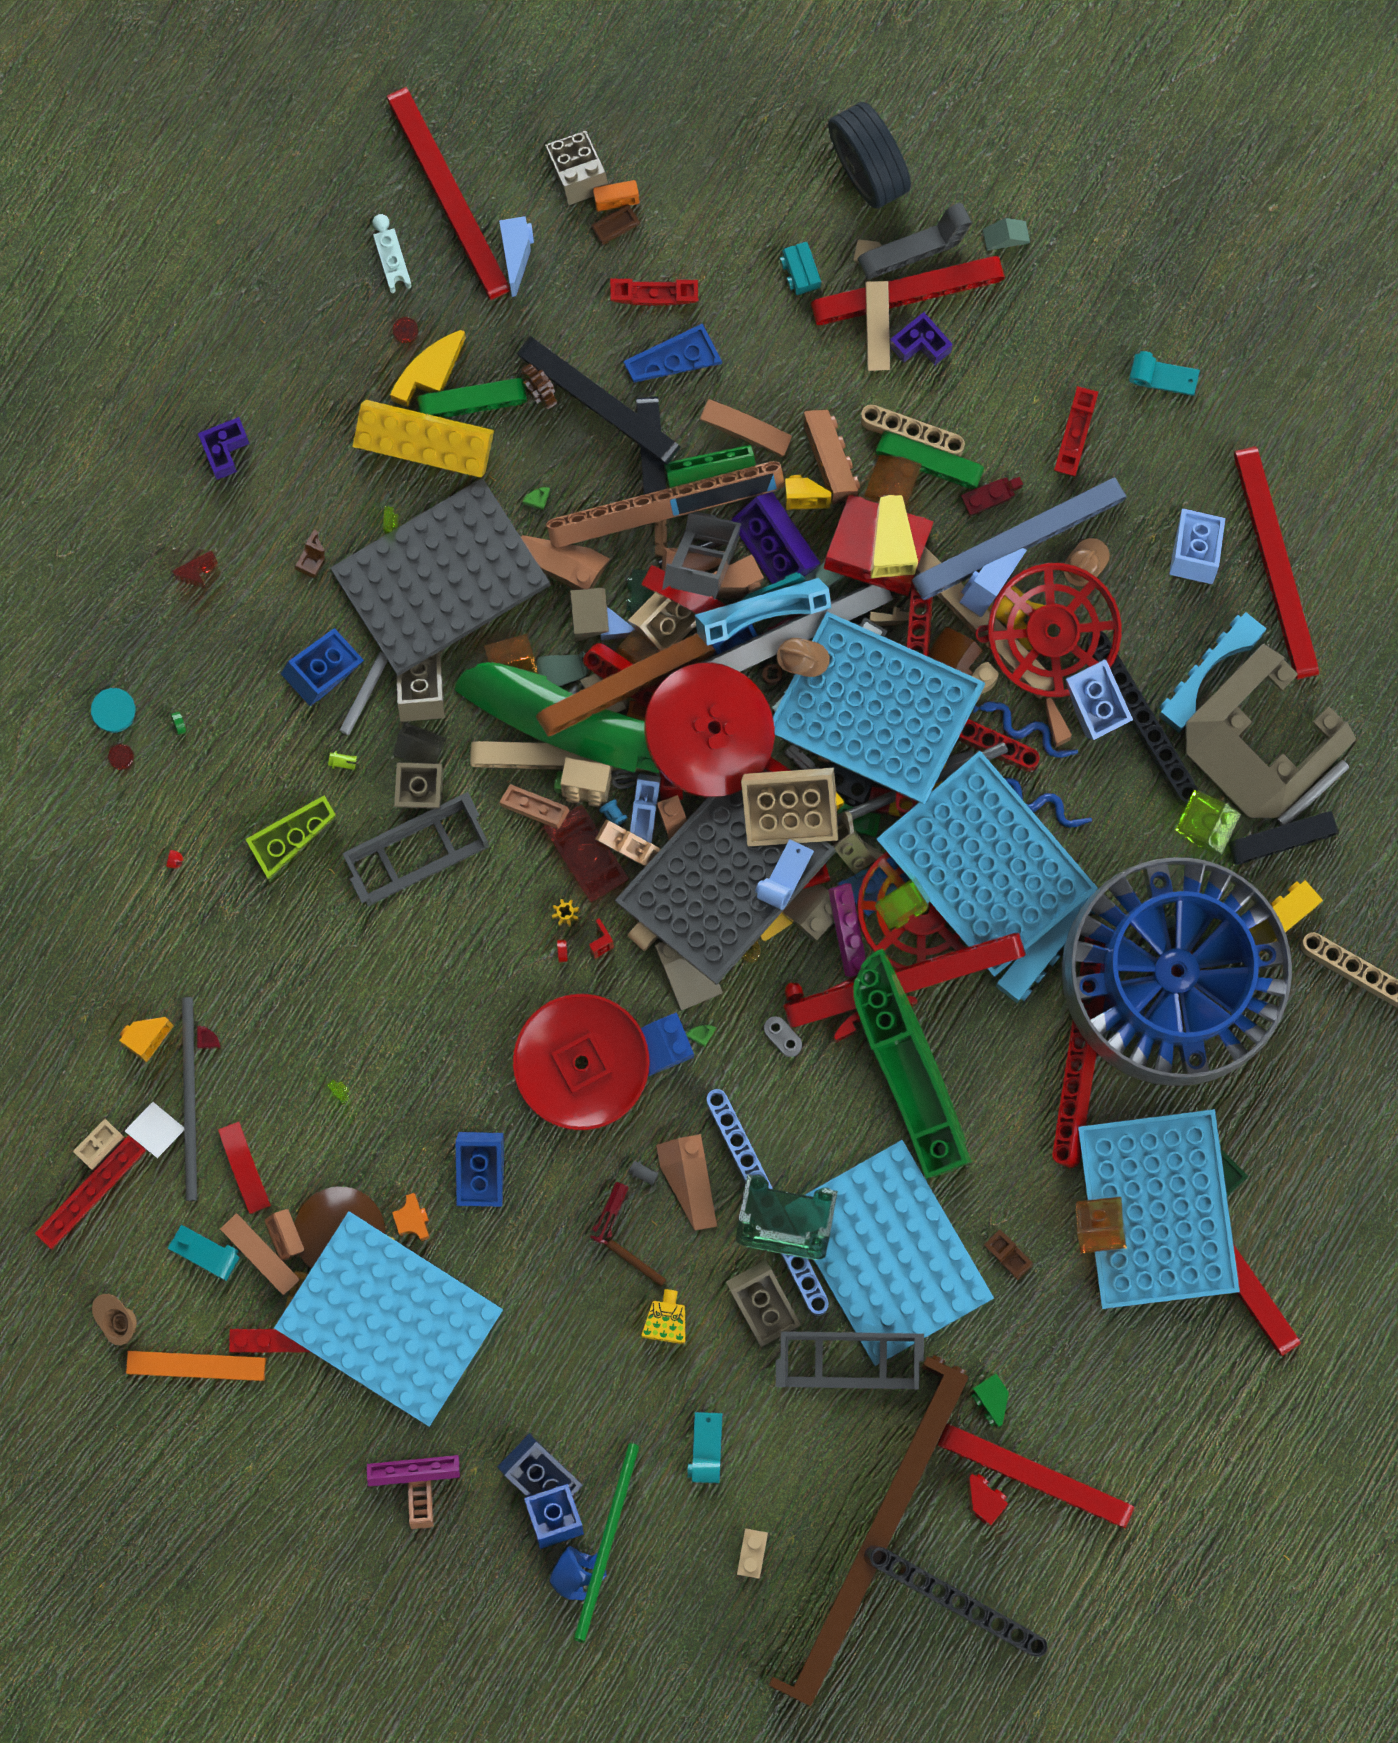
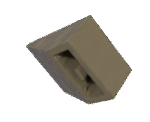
(576, 166)

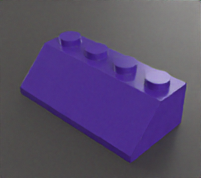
(774, 539)

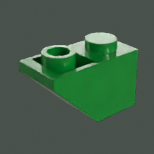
(993, 1398)

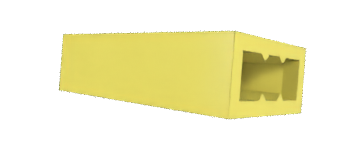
(893, 542)

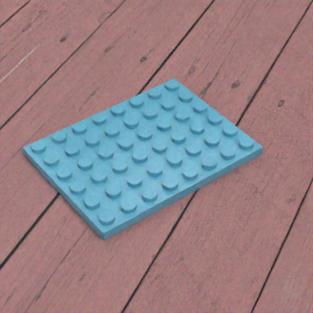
(878, 709)
(986, 859)
(1171, 1208)
(896, 1253)
(388, 1318)

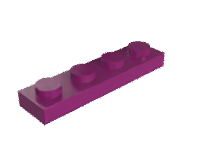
(847, 928)
(413, 1470)

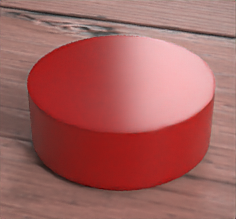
(562, 951)

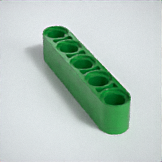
(473, 398)
(933, 461)

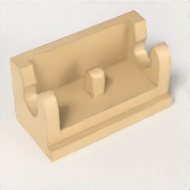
(99, 1145)

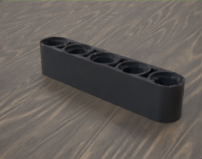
(652, 467)
(1283, 838)

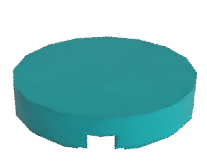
(113, 710)

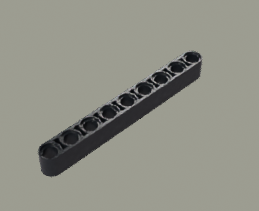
(599, 400)
(1151, 726)
(966, 1604)

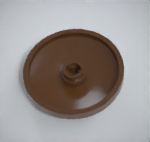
(324, 1213)

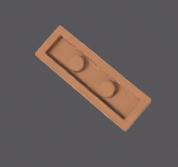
(534, 806)

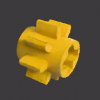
(567, 919)

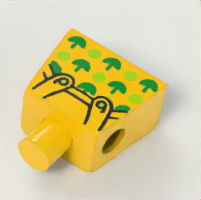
(666, 1320)

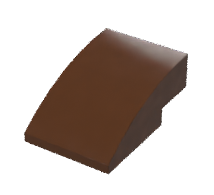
(955, 650)

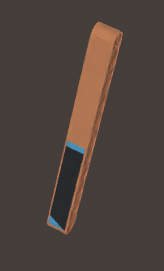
(665, 504)

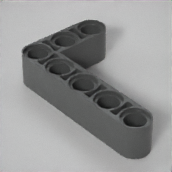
(918, 246)

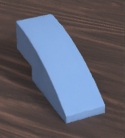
(645, 806)

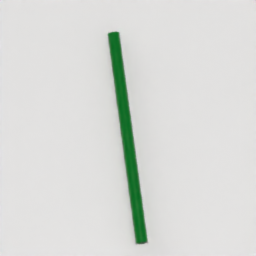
(606, 1543)

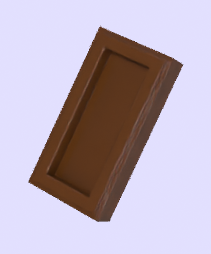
(615, 224)

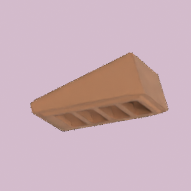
(1058, 727)
(416, 1523)

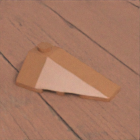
(569, 564)
(687, 1173)

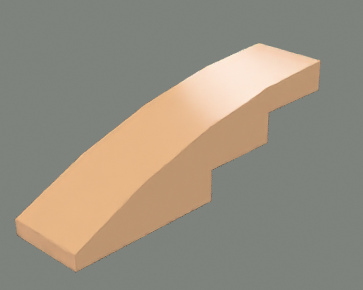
(627, 843)

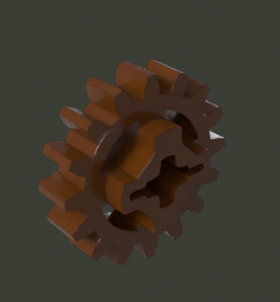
(539, 386)

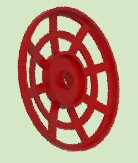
(1055, 614)
(920, 925)

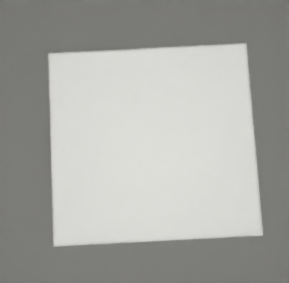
(155, 1129)

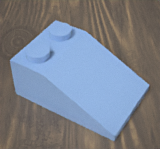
(516, 241)
(1197, 546)
(986, 584)
(1097, 700)

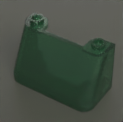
(785, 1220)

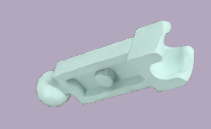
(390, 253)

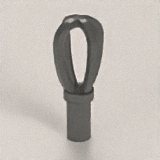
(633, 776)

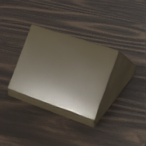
(589, 613)

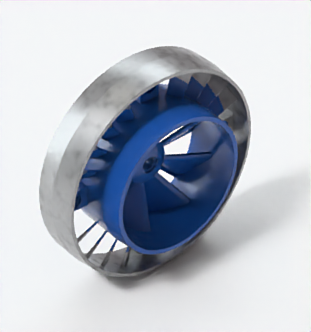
(1163, 1022)

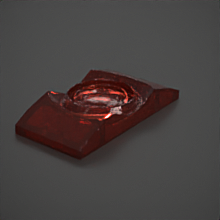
(587, 859)

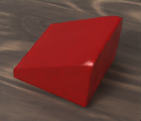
(668, 790)

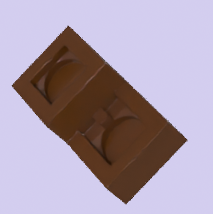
(1008, 1254)

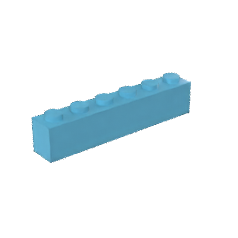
(1038, 956)

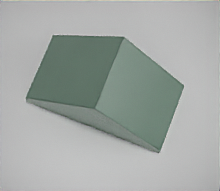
(1006, 234)

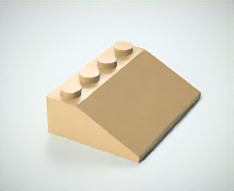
(790, 806)

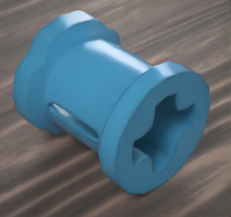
(613, 813)

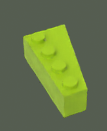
(286, 837)

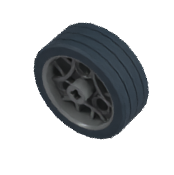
(869, 155)

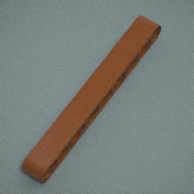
(623, 684)

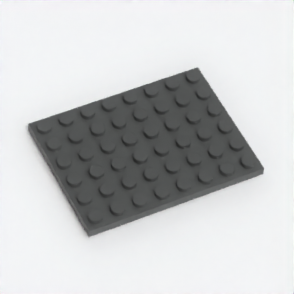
(440, 576)
(703, 887)

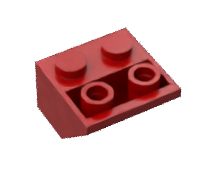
(983, 1501)

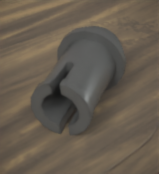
(643, 1172)

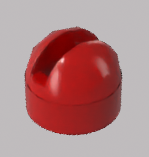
(984, 639)
(174, 859)
(793, 991)

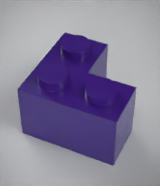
(923, 336)
(219, 443)

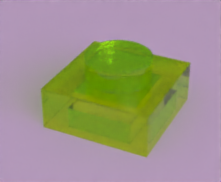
(390, 520)
(339, 1090)

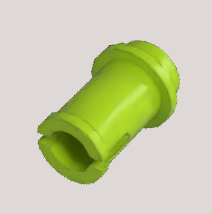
(340, 760)

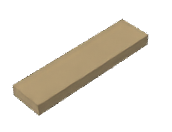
(877, 326)

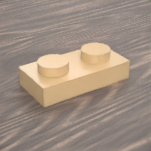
(752, 1553)

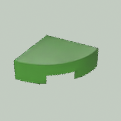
(537, 498)
(557, 785)
(701, 1034)

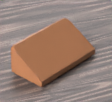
(284, 1234)

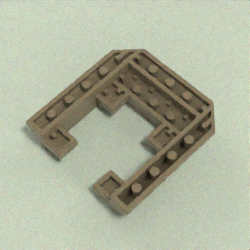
(1234, 767)

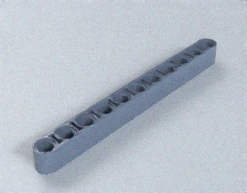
(1021, 536)

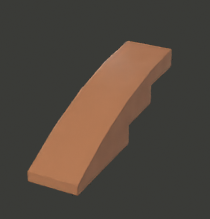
(745, 427)
(259, 1254)

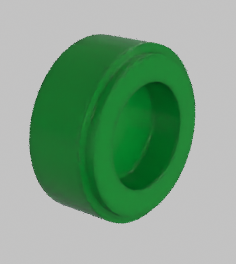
(178, 723)

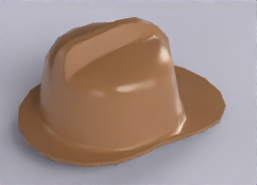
(1088, 555)
(803, 657)
(114, 1319)

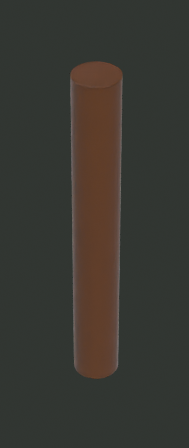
(637, 1263)

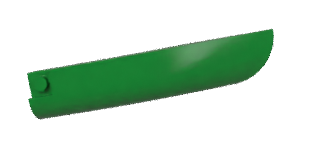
(520, 695)
(909, 1067)

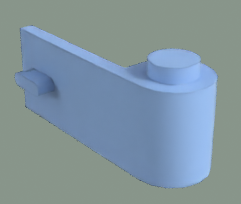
(785, 876)

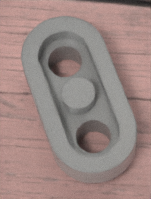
(782, 1036)

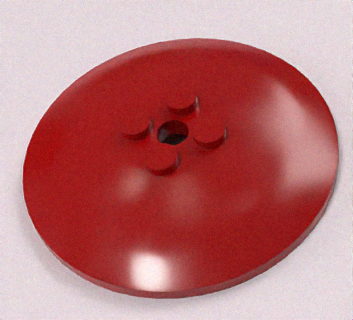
(680, 734)
(577, 1028)

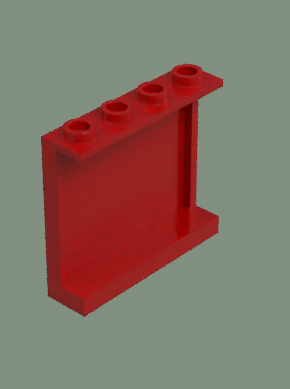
(854, 542)

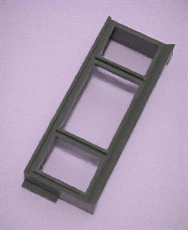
(706, 528)
(406, 829)
(883, 1382)

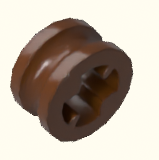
(765, 674)

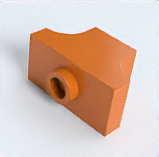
(412, 1218)

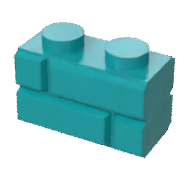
(801, 268)

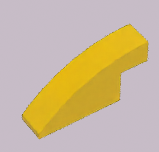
(429, 369)

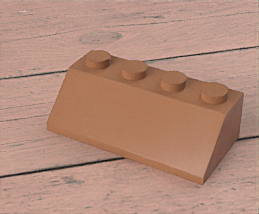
(830, 455)

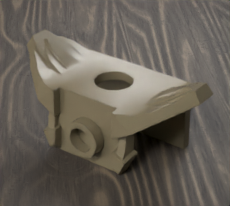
(852, 847)

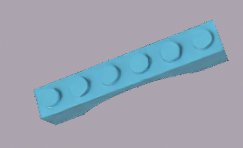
(724, 621)
(1240, 638)

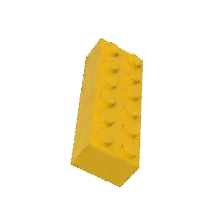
(423, 438)

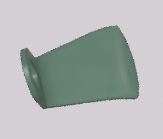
(563, 668)

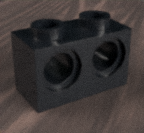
(850, 780)

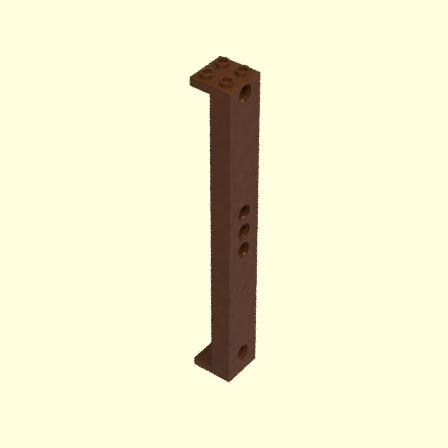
(880, 1532)

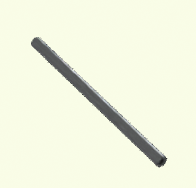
(890, 797)
(189, 1099)

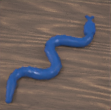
(991, 706)
(1049, 797)

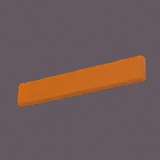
(196, 1366)

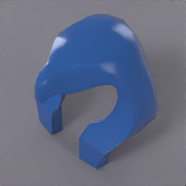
(569, 1576)

